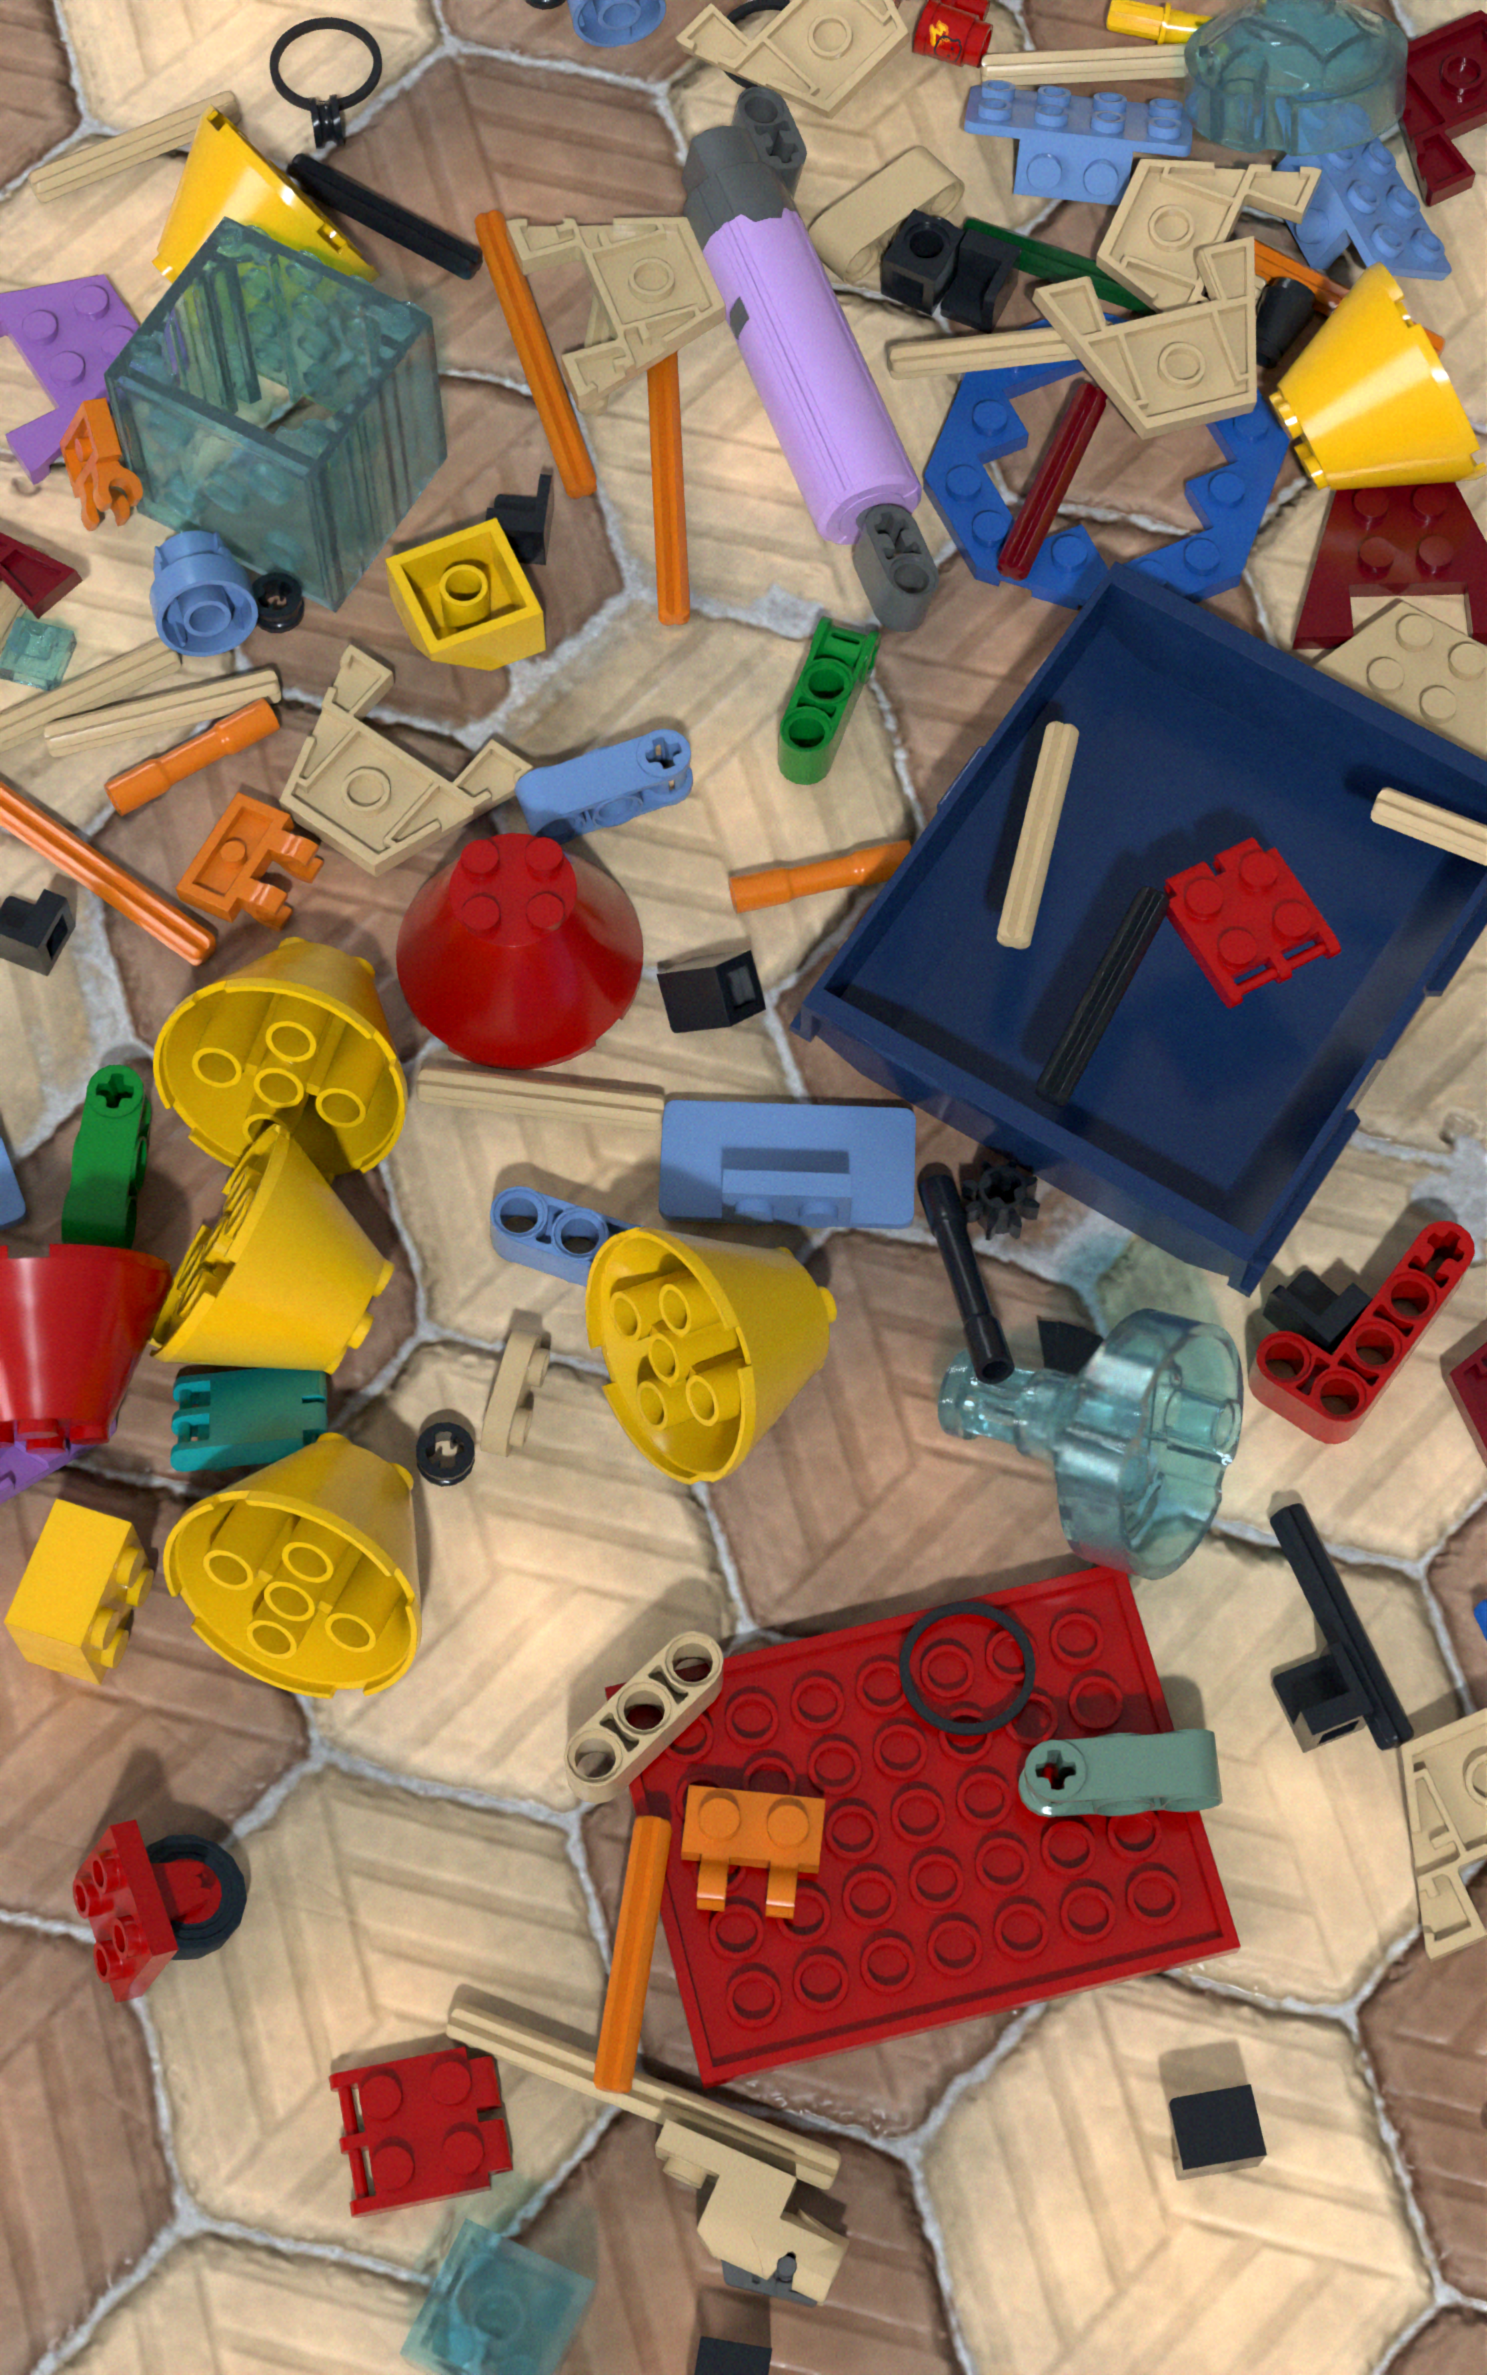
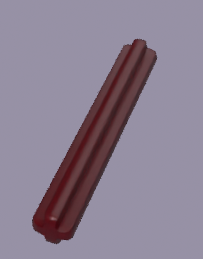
(1052, 482)

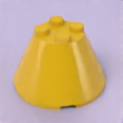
(236, 181)
(1375, 398)
(288, 1046)
(277, 1275)
(702, 1344)
(306, 1571)

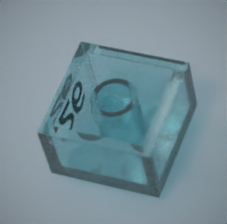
(498, 2311)

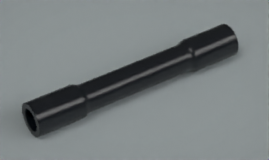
(981, 1328)

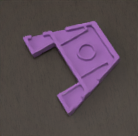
(68, 342)

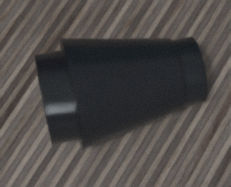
(1281, 318)

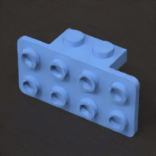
(1076, 143)
(1368, 204)
(787, 1164)

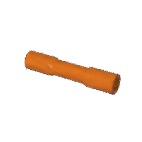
(160, 774)
(783, 884)

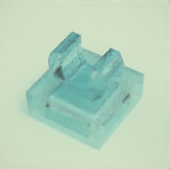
(37, 654)

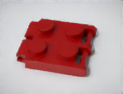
(1246, 919)
(422, 2130)

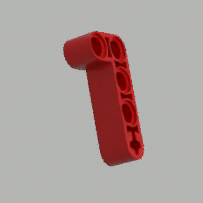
(1378, 1328)

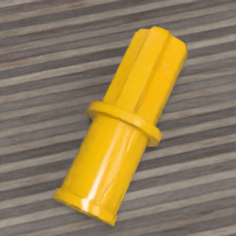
(1153, 22)

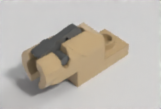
(748, 2221)

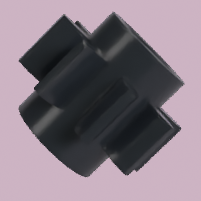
(1007, 1185)

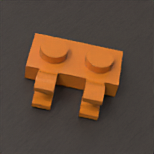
(92, 463)
(237, 855)
(752, 1832)

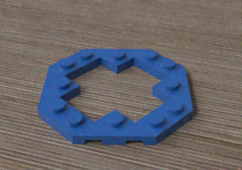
(1068, 564)

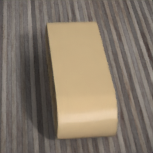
(864, 224)
(652, 1686)

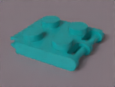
(246, 1417)

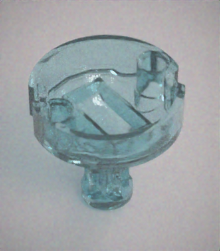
(1295, 76)
(1129, 1436)

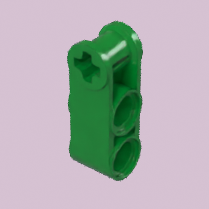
(837, 668)
(108, 1161)

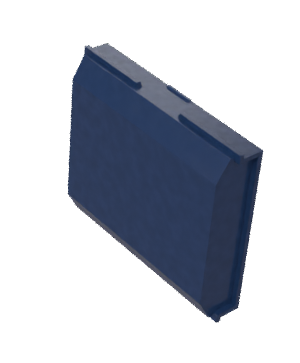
(1191, 1113)

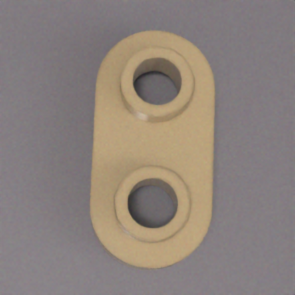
(506, 1418)

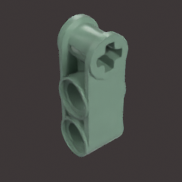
(1124, 1774)

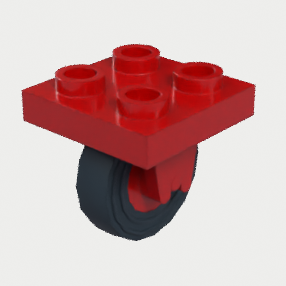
(155, 1904)

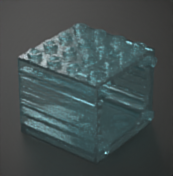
(300, 498)

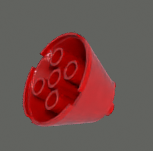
(519, 953)
(73, 1340)

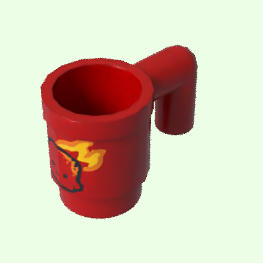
(954, 31)

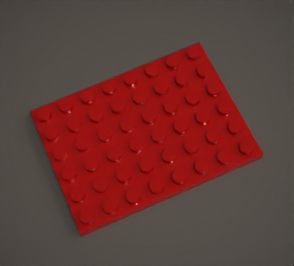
(932, 1871)

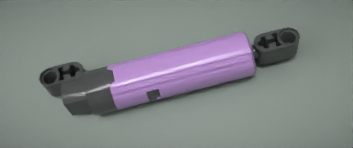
(806, 354)

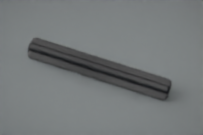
(385, 216)
(1102, 996)
(1340, 1621)

